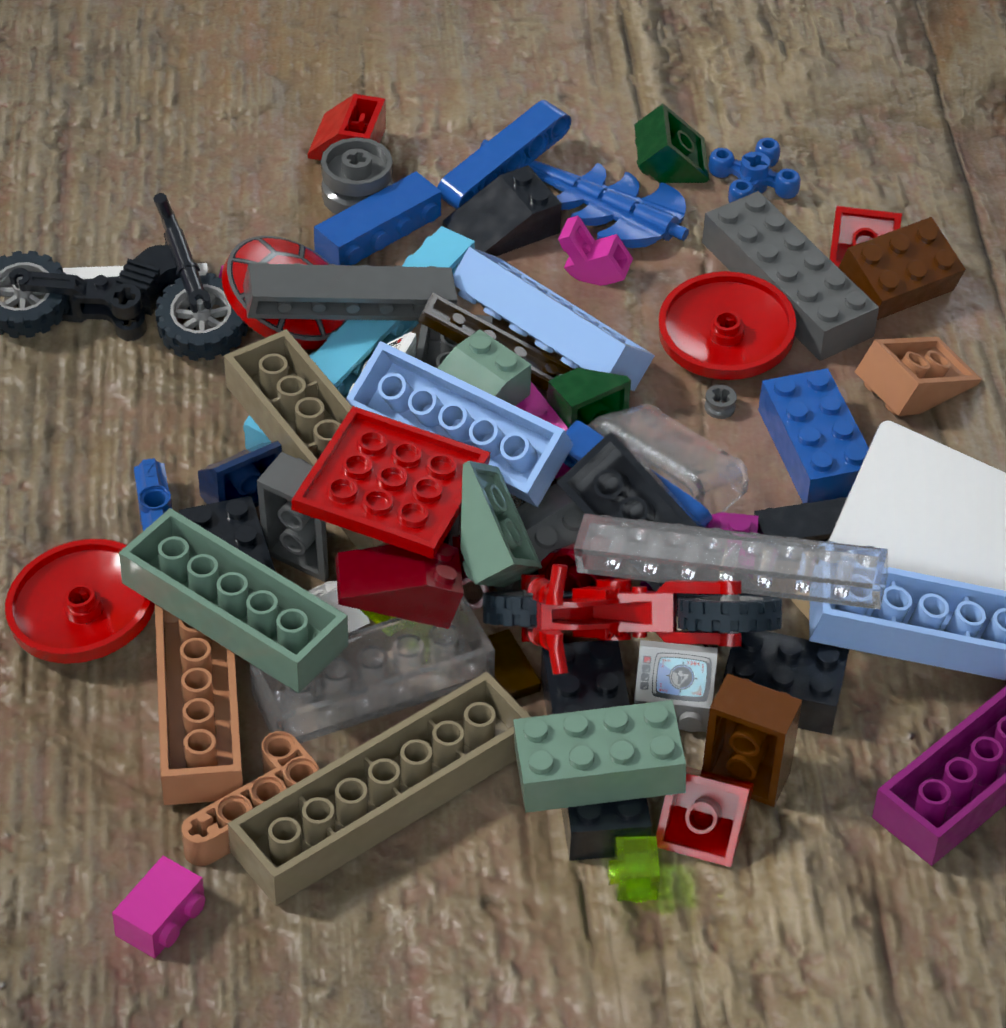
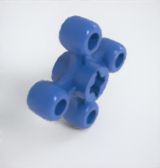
(755, 171)

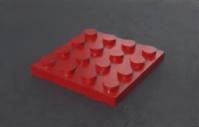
(388, 482)

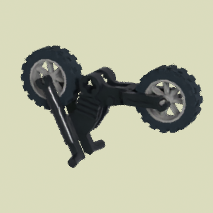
(127, 297)

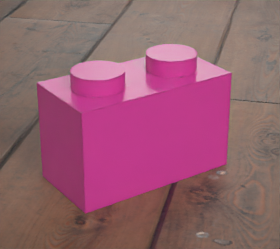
(159, 907)

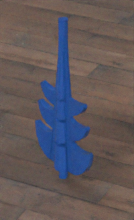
(637, 219)

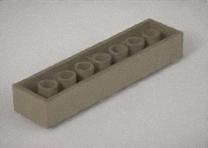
(289, 400)
(377, 789)

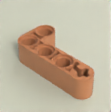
(206, 831)

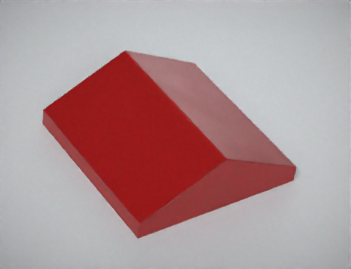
(857, 226)

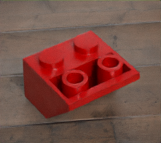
(355, 117)

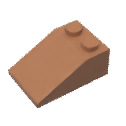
(914, 373)

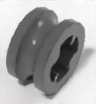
(718, 409)

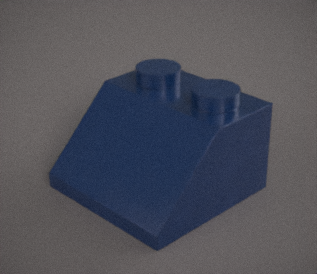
(238, 474)

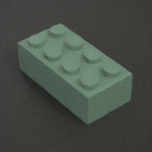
(599, 756)

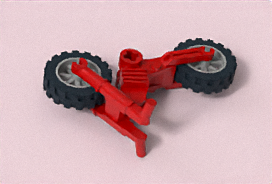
(621, 612)

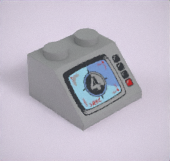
(679, 675)

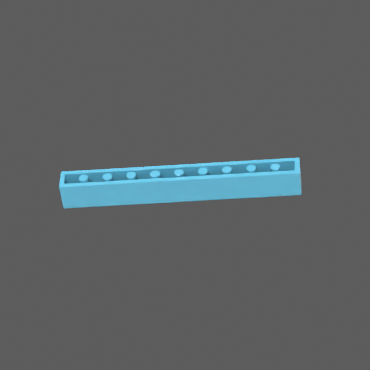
(356, 340)

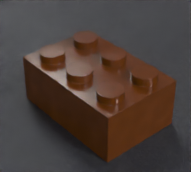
(904, 267)
(752, 736)

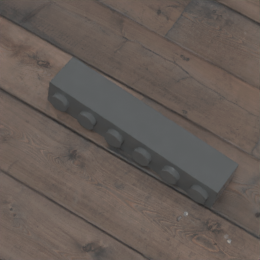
(343, 291)

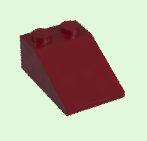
(401, 583)

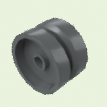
(353, 172)

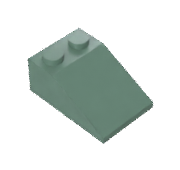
(490, 367)
(491, 529)

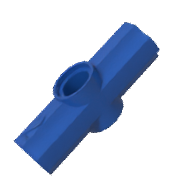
(152, 491)

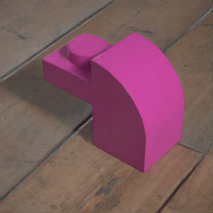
(593, 260)

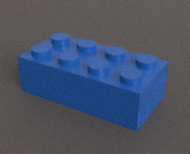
(813, 433)

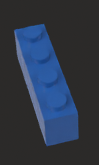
(378, 220)

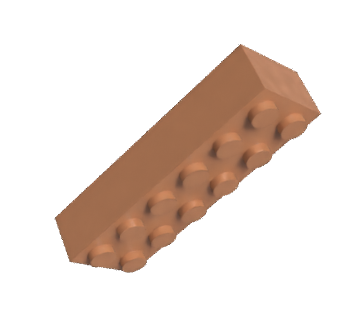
(196, 714)

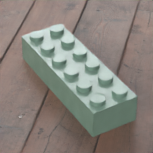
(234, 599)

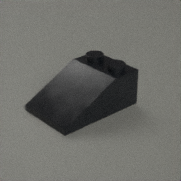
(508, 213)

